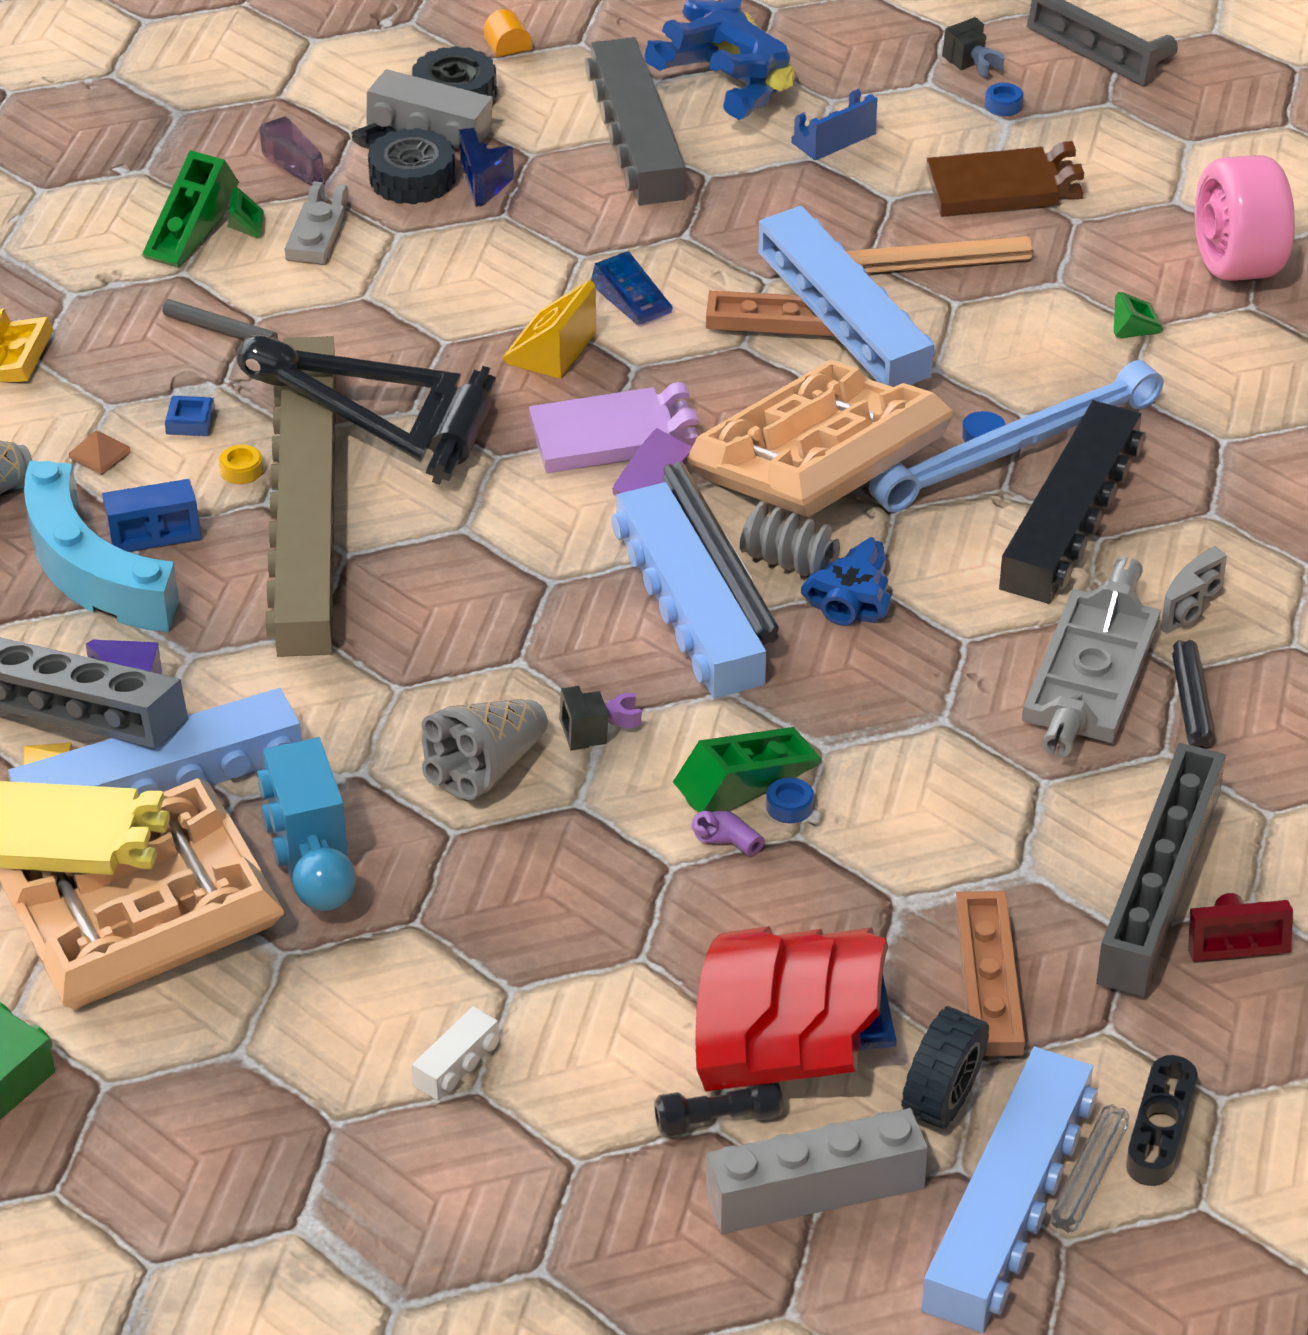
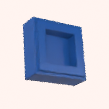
(189, 416)

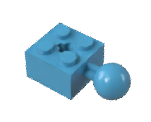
(307, 822)

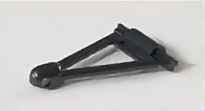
(445, 423)

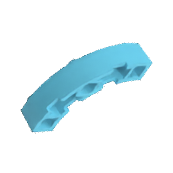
(86, 566)

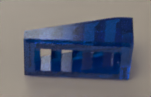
(624, 266)

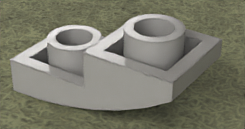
(1196, 581)

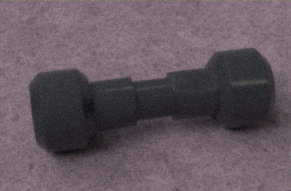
(676, 1113)

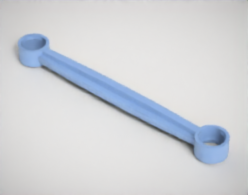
(899, 486)

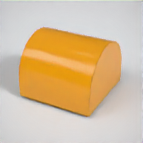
(506, 33)

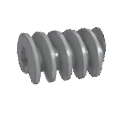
(787, 542)

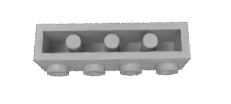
(815, 1170)

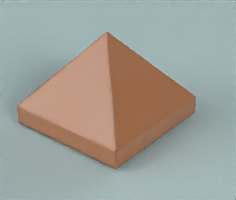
(99, 452)

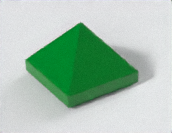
(245, 214)

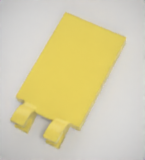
(78, 827)

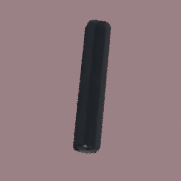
(1192, 693)

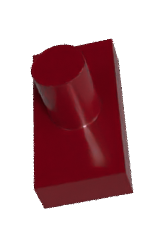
(1240, 929)

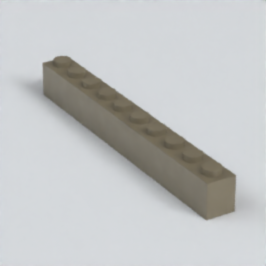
(304, 516)

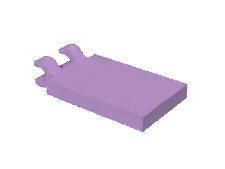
(609, 426)

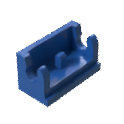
(838, 129)
(152, 515)

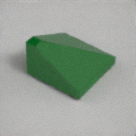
(1134, 317)

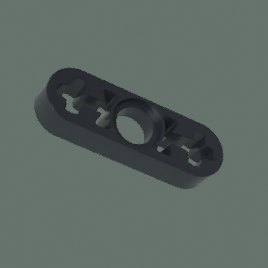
(1167, 1138)

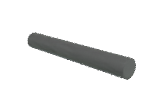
(214, 321)

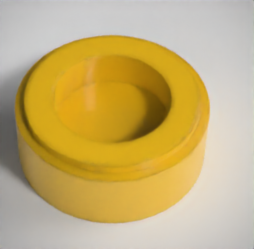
(240, 464)

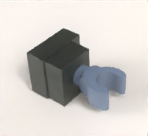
(965, 47)

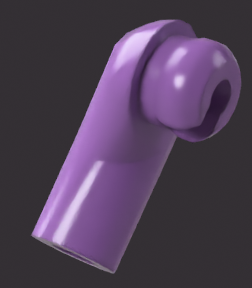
(727, 828)

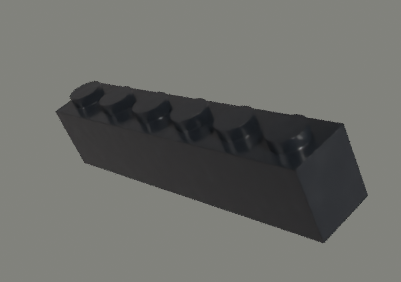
(1071, 502)

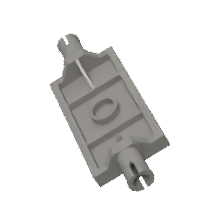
(1092, 662)

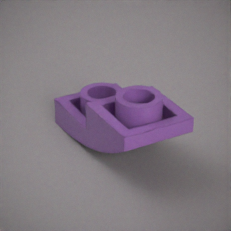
(649, 460)

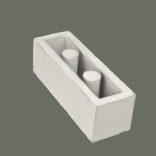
(455, 1053)

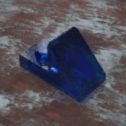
(484, 169)

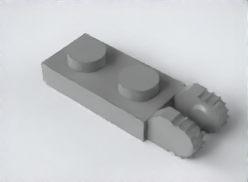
(317, 226)

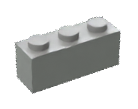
(429, 105)

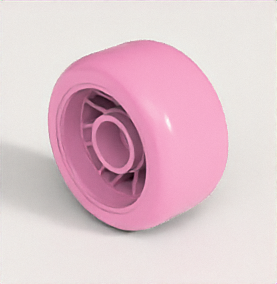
(1244, 217)

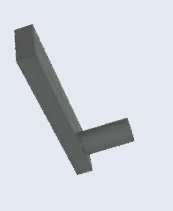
(1100, 39)

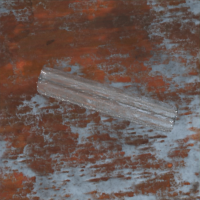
(1090, 1168)

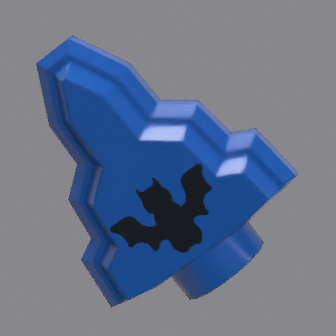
(852, 586)

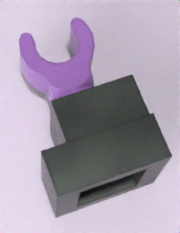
(587, 716)

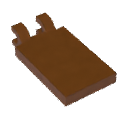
(1004, 179)

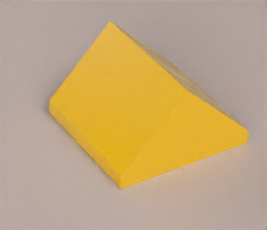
(556, 333)

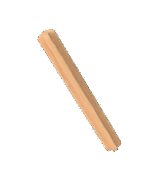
(943, 254)

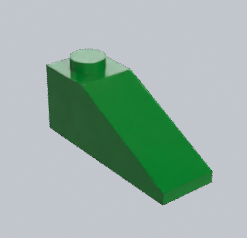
(191, 209)
(741, 767)

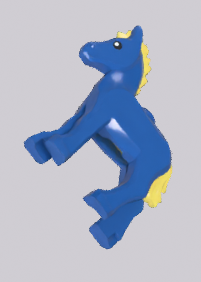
(731, 44)

